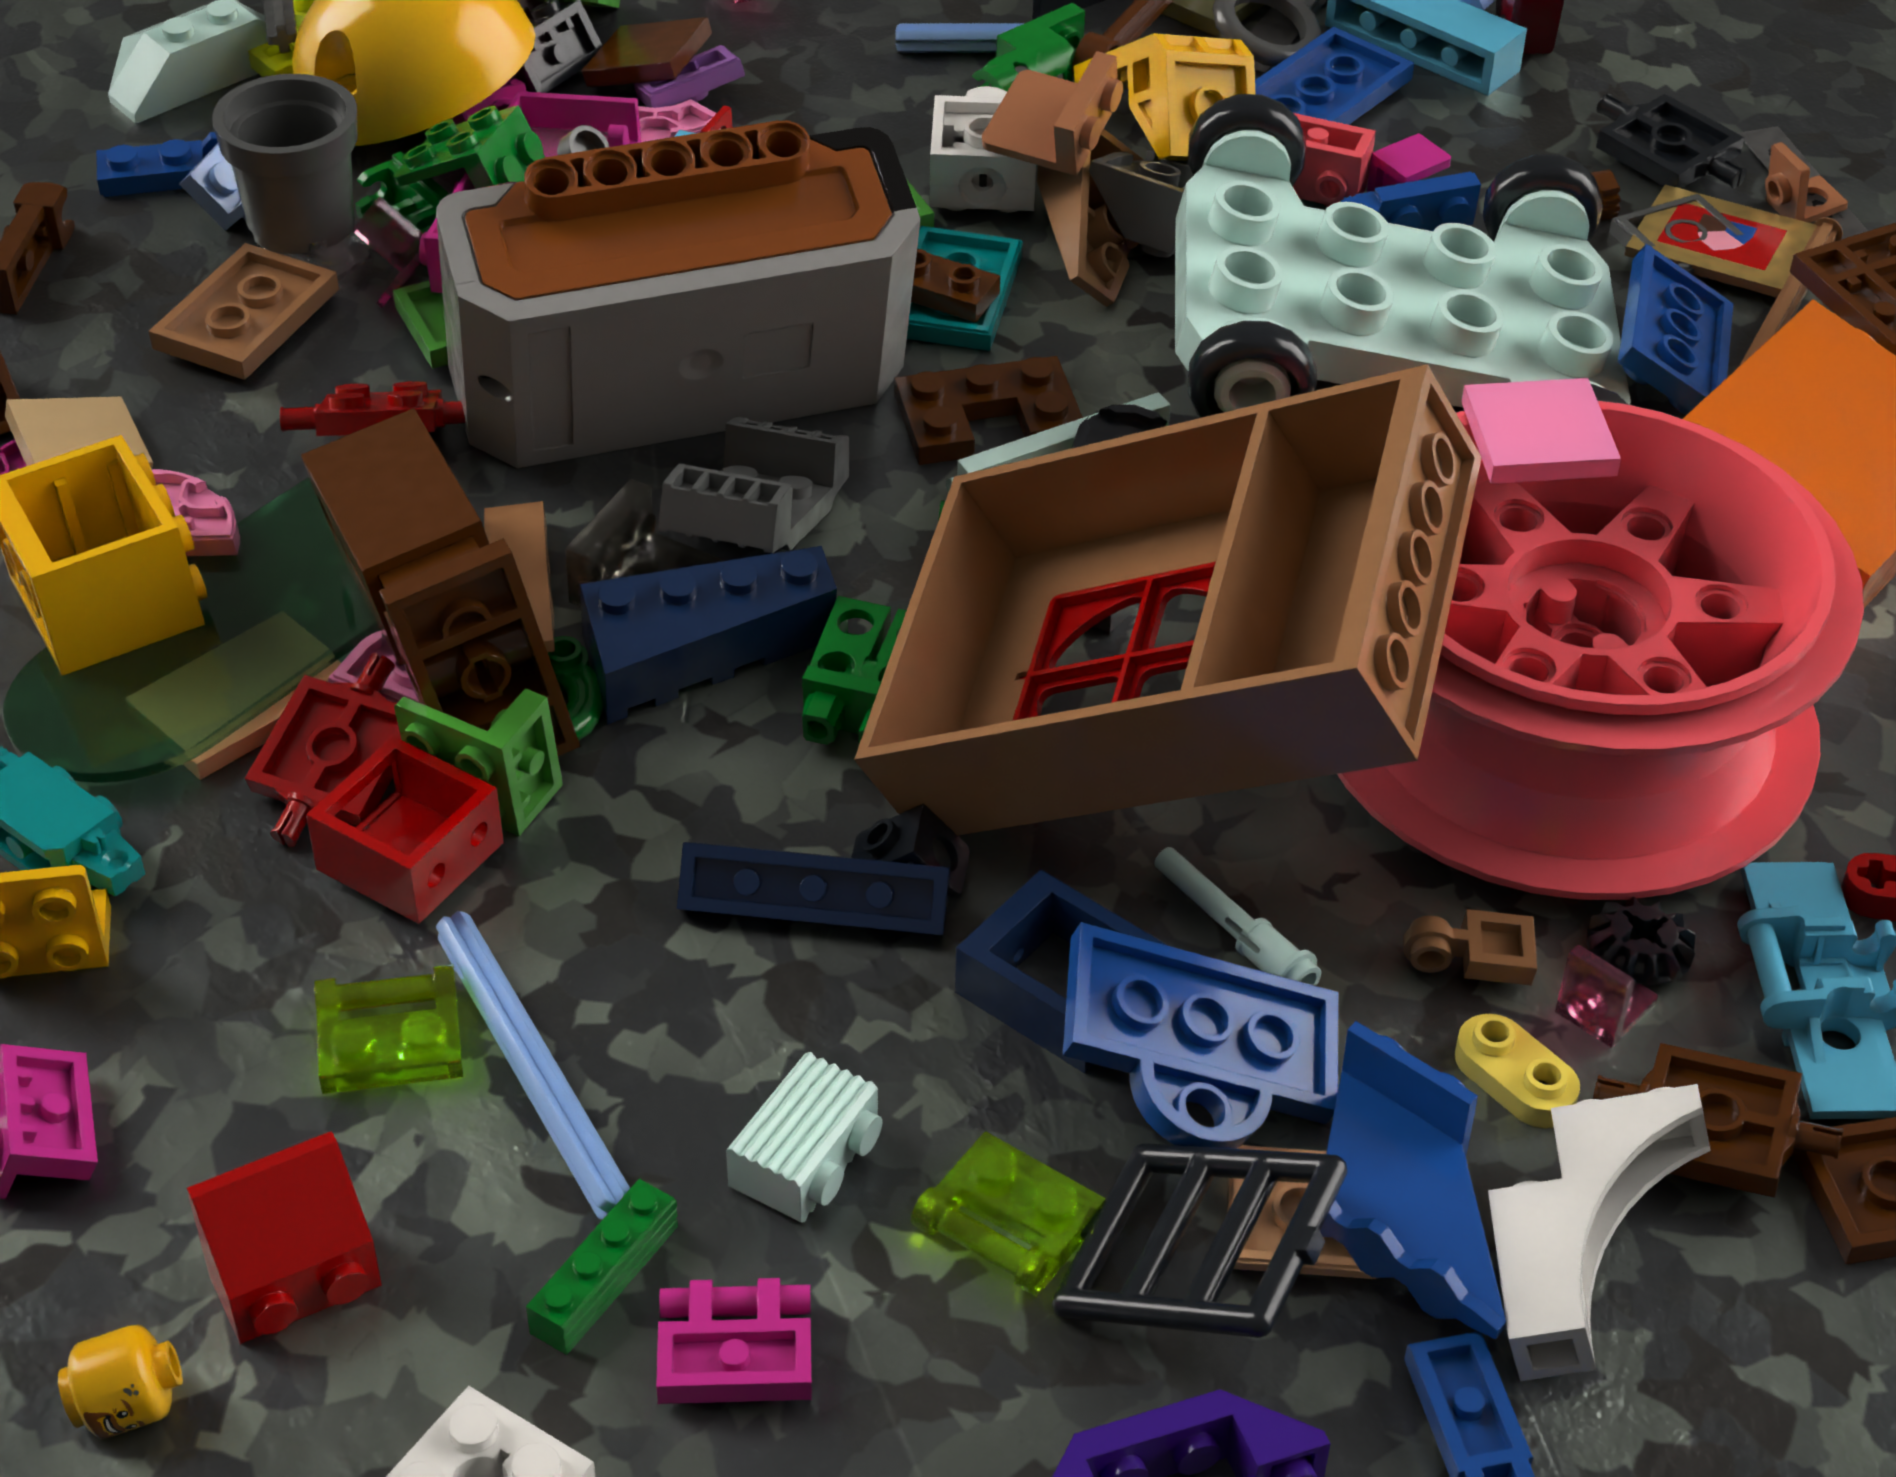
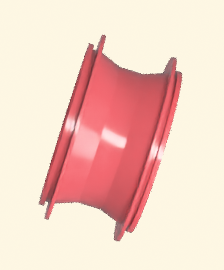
(1628, 672)

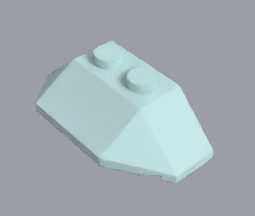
(185, 58)

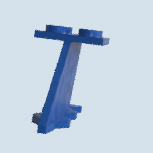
(1408, 1183)

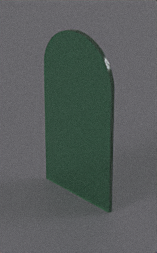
(268, 620)

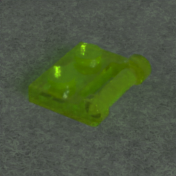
(388, 1046)
(1017, 1197)

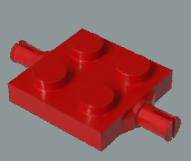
(357, 408)
(321, 742)

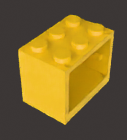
(98, 554)

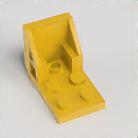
(1176, 80)

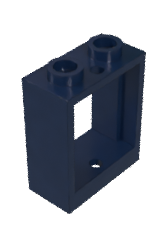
(991, 953)

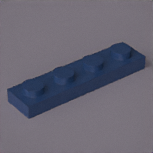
(813, 888)

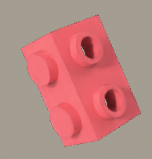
(1334, 160)

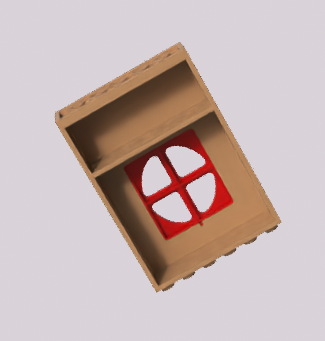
(1326, 579)

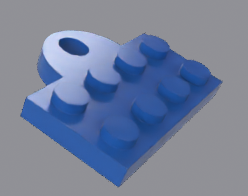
(1200, 1036)

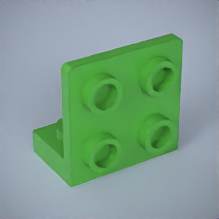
(513, 755)

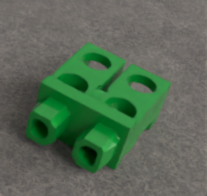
(847, 670)

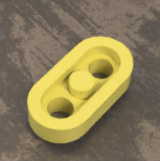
(1508, 1066)

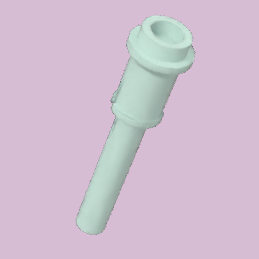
(1254, 938)

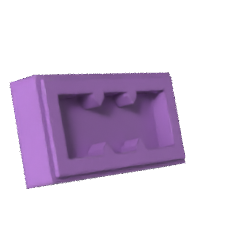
(695, 81)

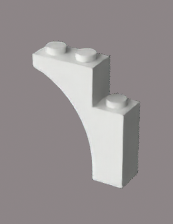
(1558, 1229)

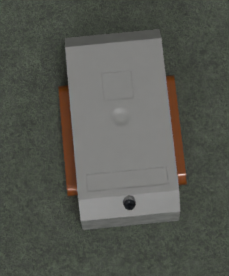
(677, 288)

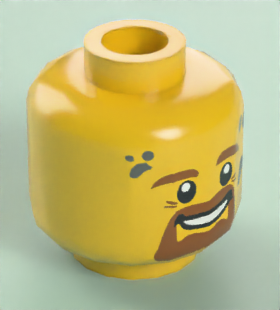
(119, 1381)

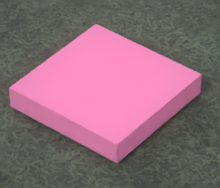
(1540, 430)

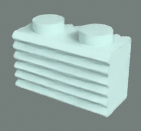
(804, 1138)

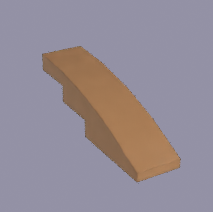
(526, 535)

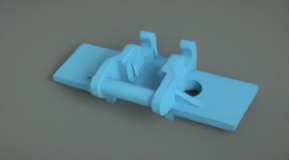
(1805, 922)

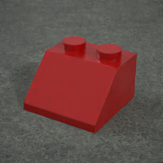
(284, 1237)

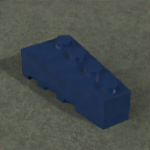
(701, 623)

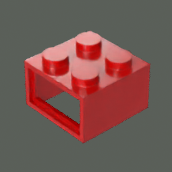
(417, 839)

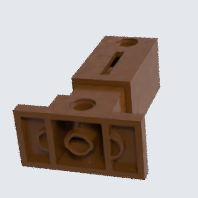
(431, 577)

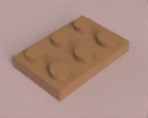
(244, 311)

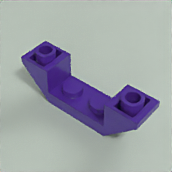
(1194, 1437)

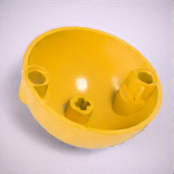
(413, 57)

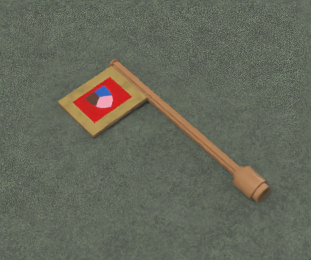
(1750, 261)

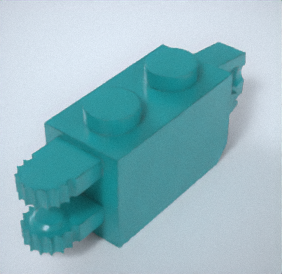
(58, 824)

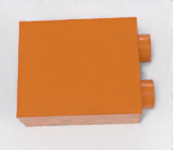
(1825, 414)

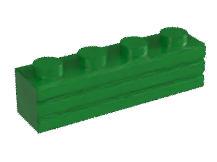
(602, 1266)

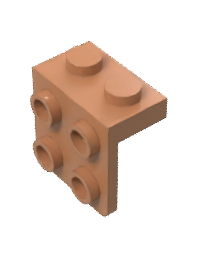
(1054, 118)

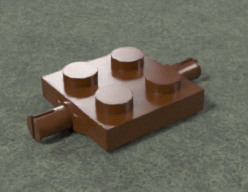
(1747, 1116)

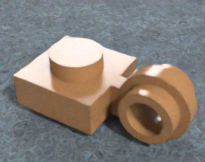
(1491, 944)

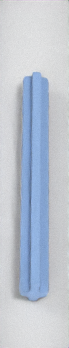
(533, 1063)

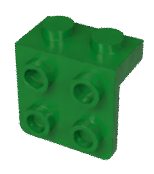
(489, 145)

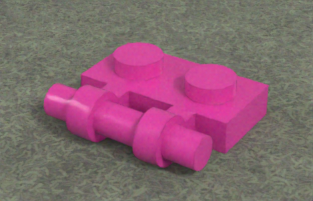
(734, 1358)

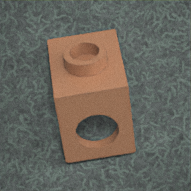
(1789, 184)

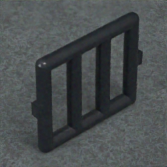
(1200, 1308)

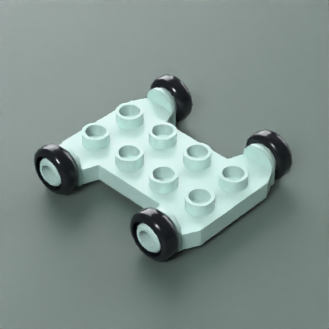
(1341, 296)

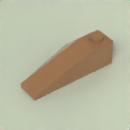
(1084, 226)

